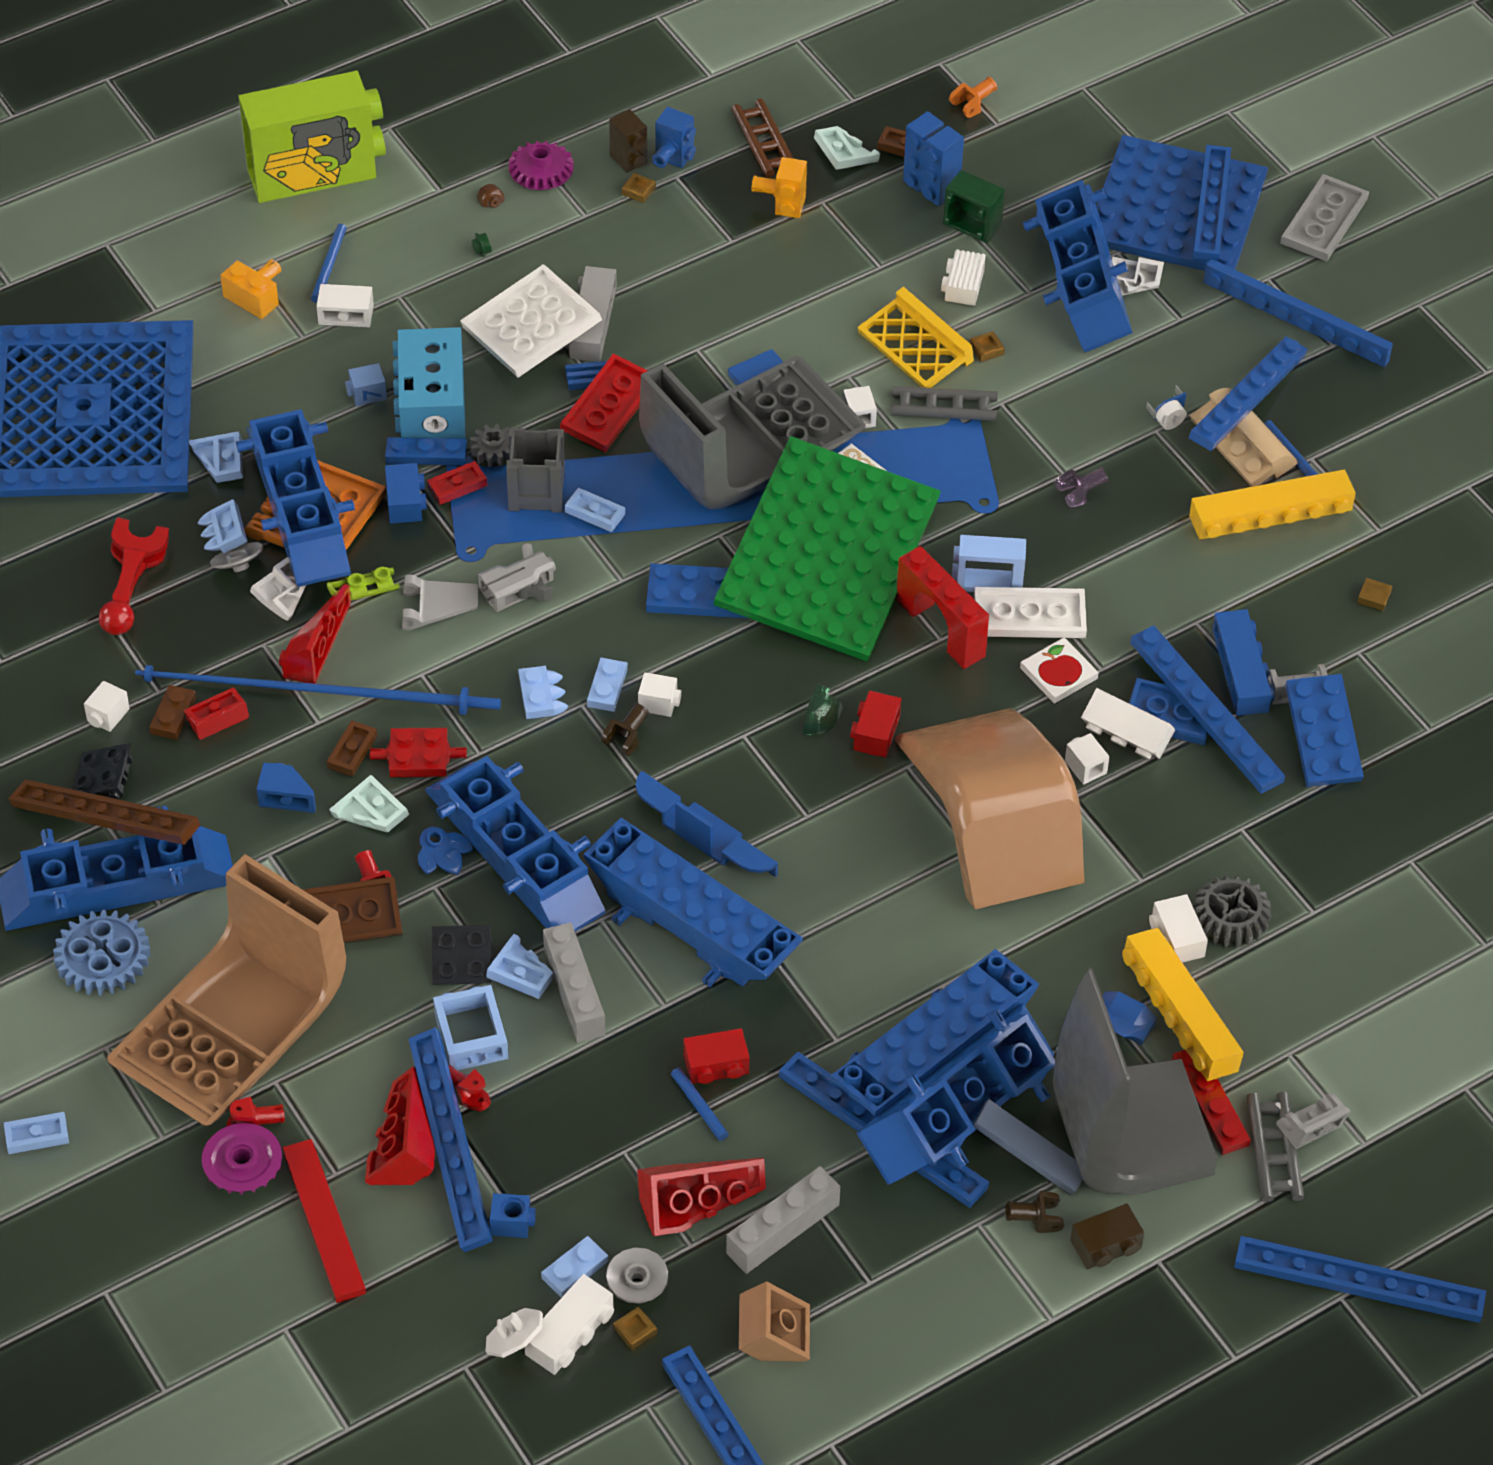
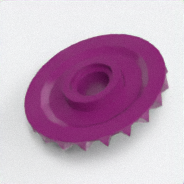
(541, 165)
(239, 1144)

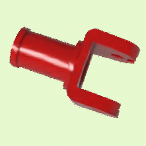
(368, 866)
(470, 1089)
(254, 1115)

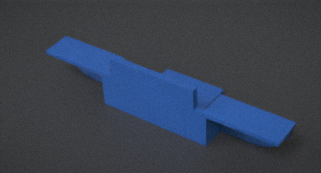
(703, 828)

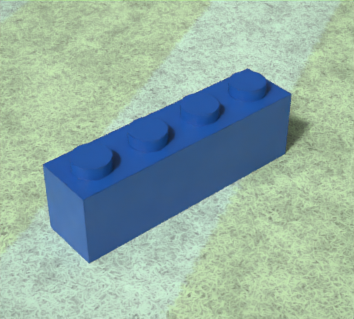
(1242, 662)

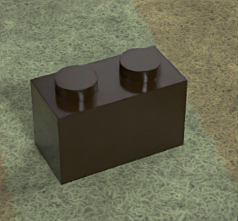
(628, 140)
(1107, 1236)

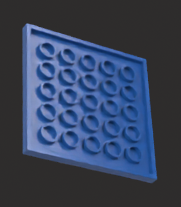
(1156, 203)

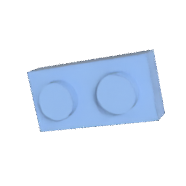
(594, 509)
(607, 684)
(36, 1133)
(581, 1259)

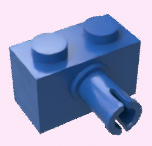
(674, 138)

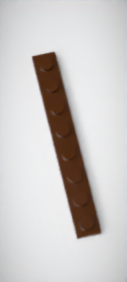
(104, 812)

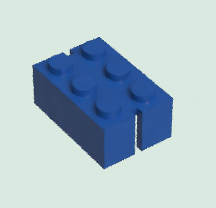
(932, 160)

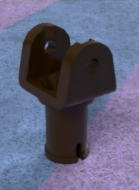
(626, 729)
(1036, 1212)

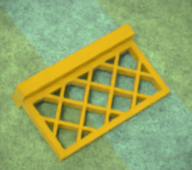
(933, 328)

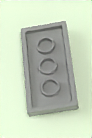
(1324, 217)

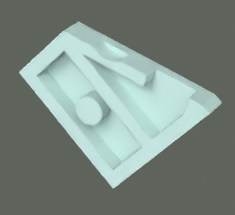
(843, 149)
(370, 806)

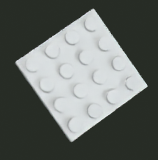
(531, 320)

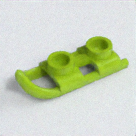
(358, 583)

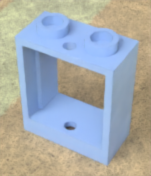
(989, 550)
(463, 1054)

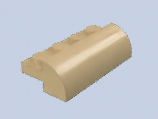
(1250, 445)

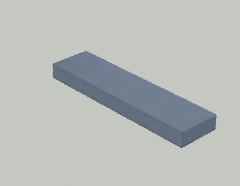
(1028, 1146)

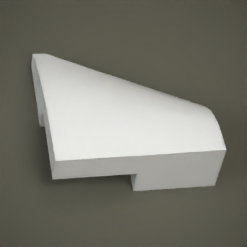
(1141, 275)
(279, 590)

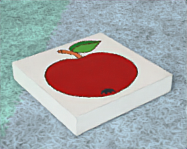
(1059, 670)

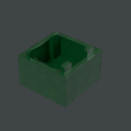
(973, 206)

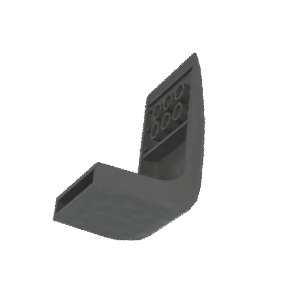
(736, 439)
(1125, 1124)

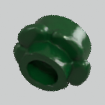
(481, 244)

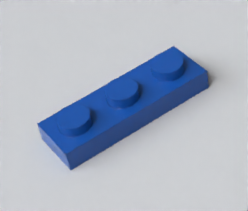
(426, 451)

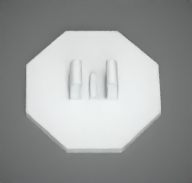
(514, 1332)

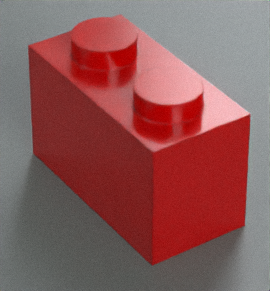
(876, 723)
(716, 1056)

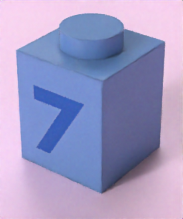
(366, 384)

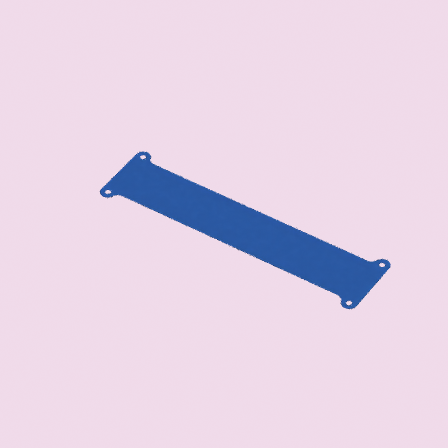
(941, 456)

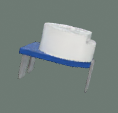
(1171, 411)

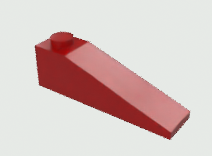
(687, 1193)

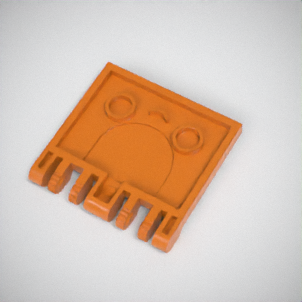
(342, 487)

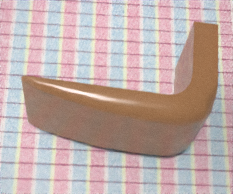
(1006, 803)
(242, 1000)

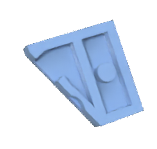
(220, 456)

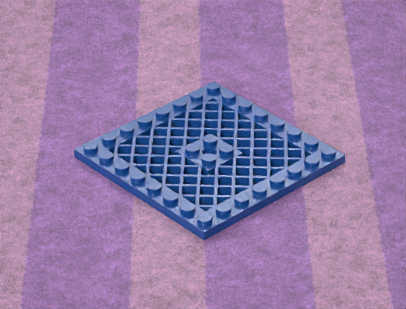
(97, 477)

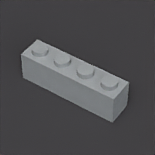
(598, 289)
(574, 982)
(783, 1219)

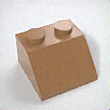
(774, 1325)

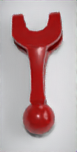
(135, 556)

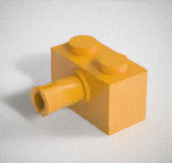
(787, 188)
(251, 288)

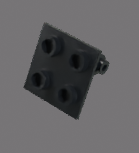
(104, 771)
(461, 954)

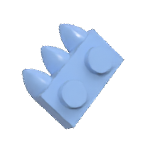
(223, 527)
(540, 693)

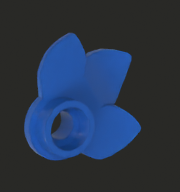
(445, 853)

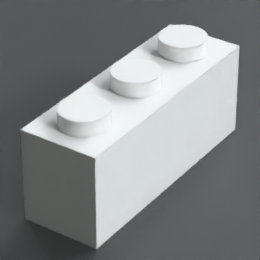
(1127, 724)
(570, 1324)

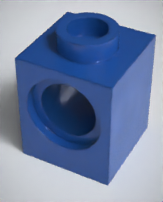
(506, 1205)

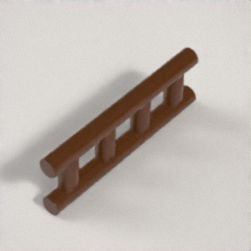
(751, 132)

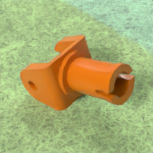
(972, 95)

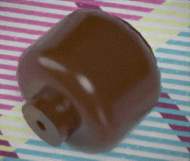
(490, 195)

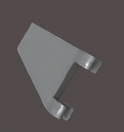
(437, 600)

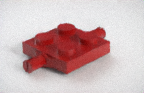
(418, 752)

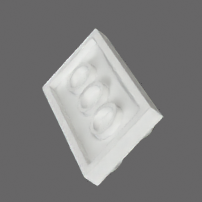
(1034, 611)

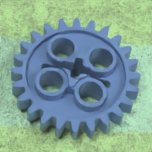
(119, 937)

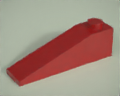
(313, 642)
(405, 1139)

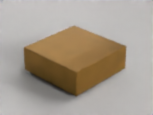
(638, 187)
(987, 346)
(1374, 594)
(635, 1328)

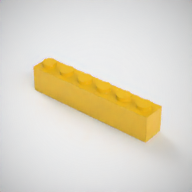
(1272, 504)
(1182, 1004)

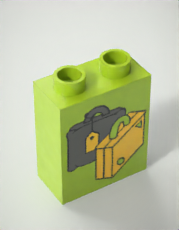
(311, 135)

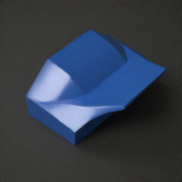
(1129, 1016)

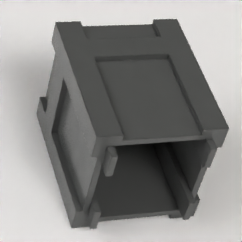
(536, 470)

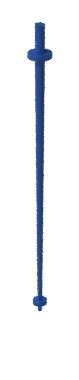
(462, 700)

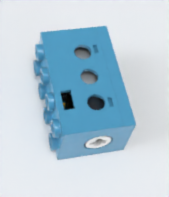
(429, 383)

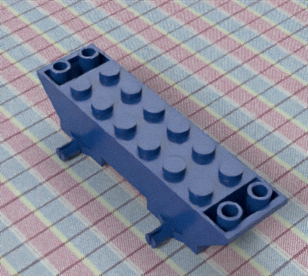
(1083, 264)
(299, 496)
(517, 845)
(74, 880)
(668, 890)
(934, 1032)
(943, 1107)

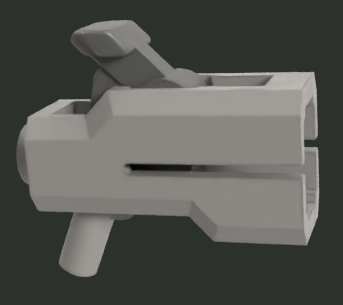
(518, 581)

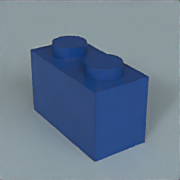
(404, 493)

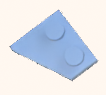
(520, 969)

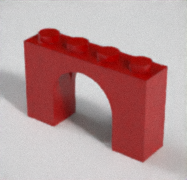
(925, 582)

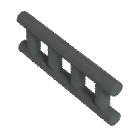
(957, 397)
(1265, 1160)

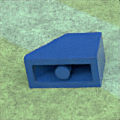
(284, 788)

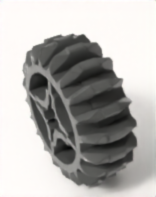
(1232, 910)

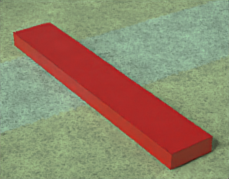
(324, 1221)

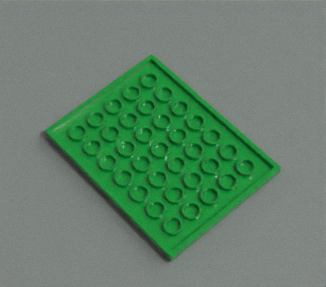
(826, 548)

